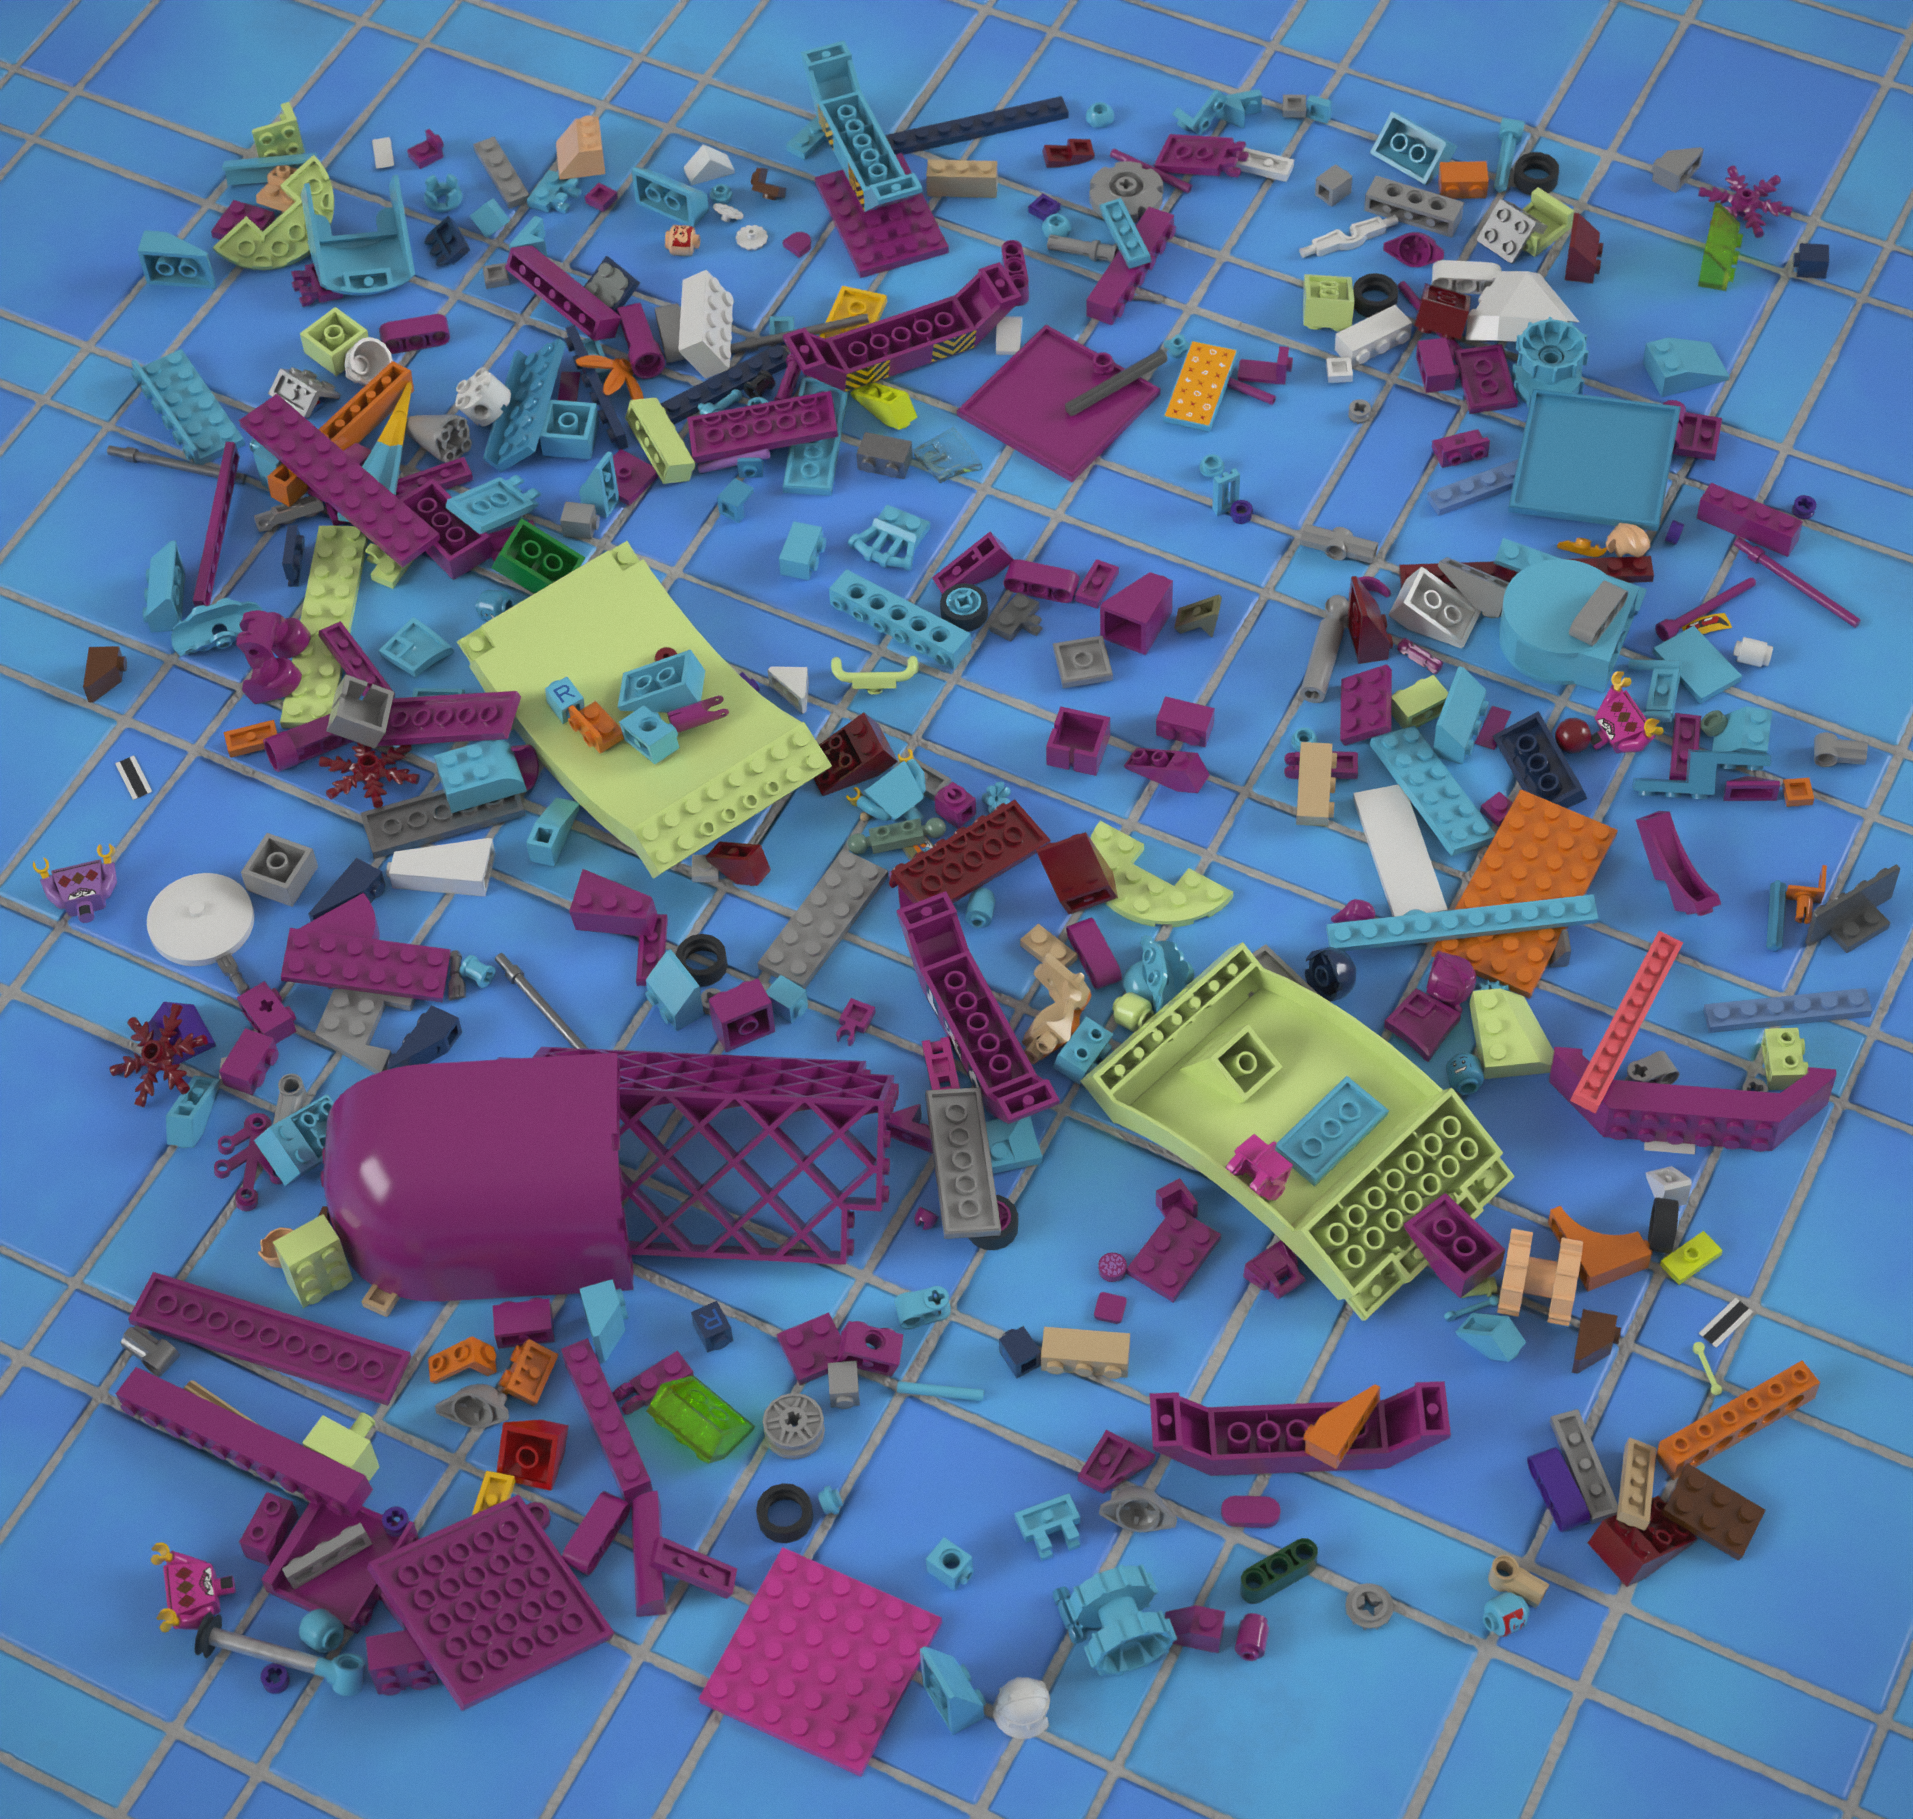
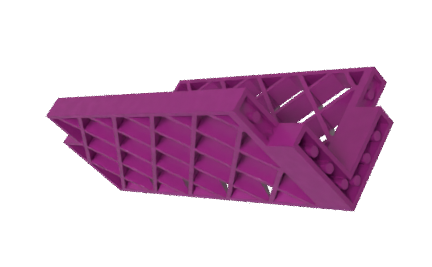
(770, 1093)

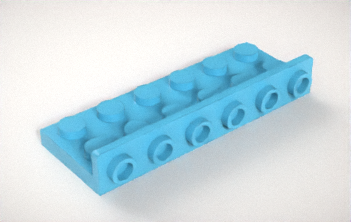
(187, 407)

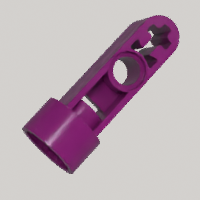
(643, 351)
(301, 743)

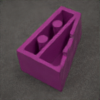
(611, 907)

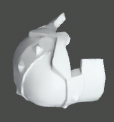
(366, 360)
(1022, 1708)

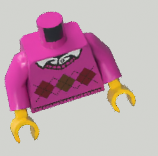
(1622, 721)
(190, 1589)

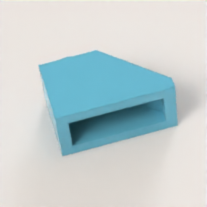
(1492, 1336)

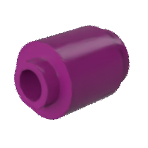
(1252, 1637)

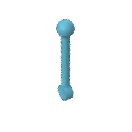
(1451, 1315)

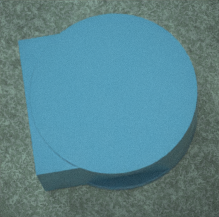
(1537, 622)

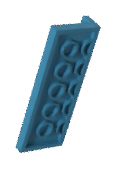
(520, 424)

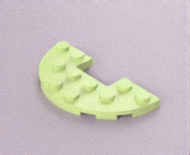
(287, 236)
(1149, 898)

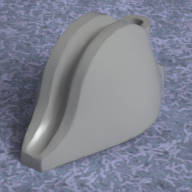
(475, 1406)
(1138, 1510)

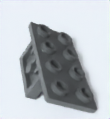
(1854, 915)

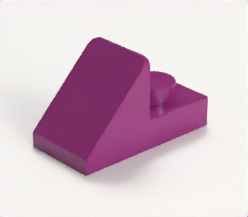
(906, 1128)

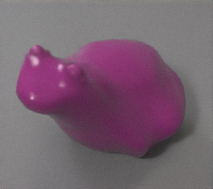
(1355, 911)

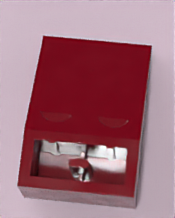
(856, 755)
(1078, 873)
(1636, 1552)

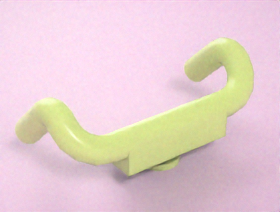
(874, 681)

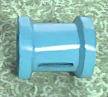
(477, 971)

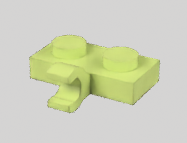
(387, 570)

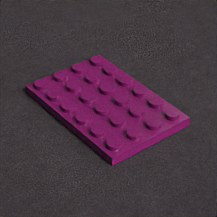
(882, 236)

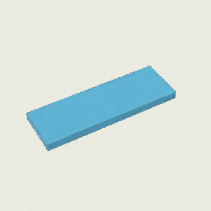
(814, 464)

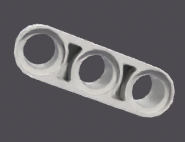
(1463, 276)

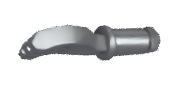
(230, 968)
(456, 984)

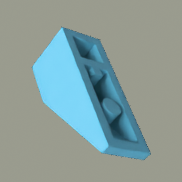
(601, 487)
(191, 1112)

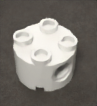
(482, 397)

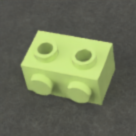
(1783, 1057)

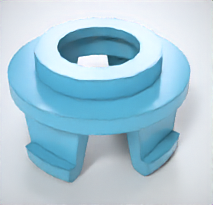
(449, 189)

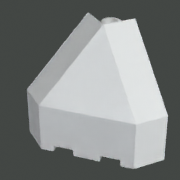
(1511, 304)

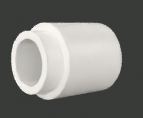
(1753, 652)

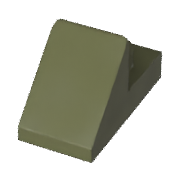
(1199, 614)

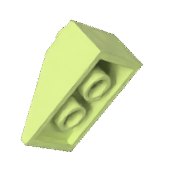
(1328, 302)

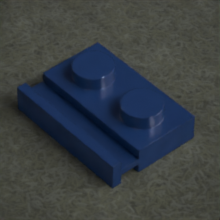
(293, 555)

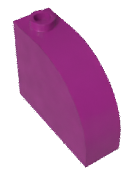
(349, 919)

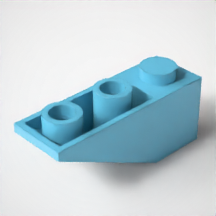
(551, 831)

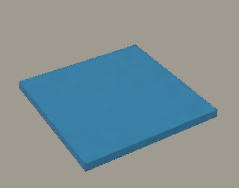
(1594, 459)

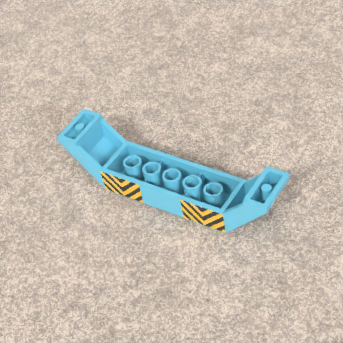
(854, 129)

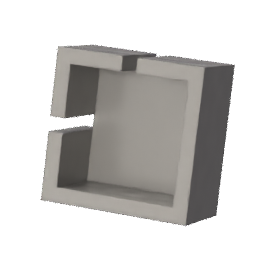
(360, 719)

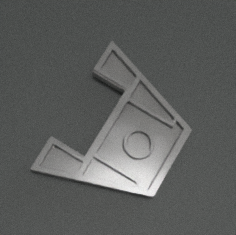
(351, 1023)

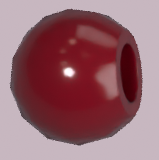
(1573, 735)

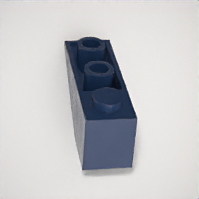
(429, 1040)

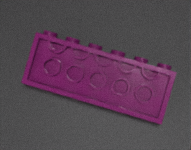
(762, 426)

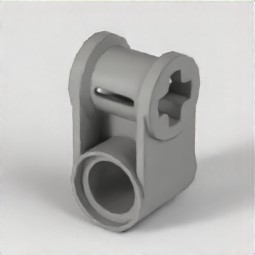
(1653, 1069)

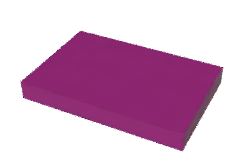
(1485, 378)

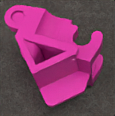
(1263, 1165)

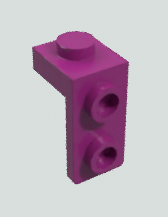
(1267, 371)

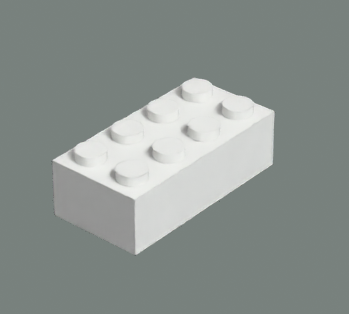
(706, 324)

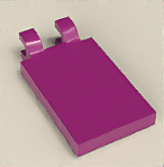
(1201, 155)

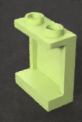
(1551, 213)

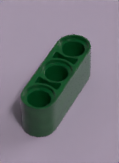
(1272, 1583)

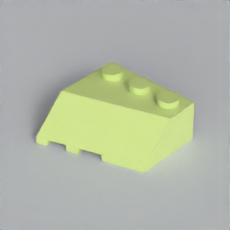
(1508, 1035)

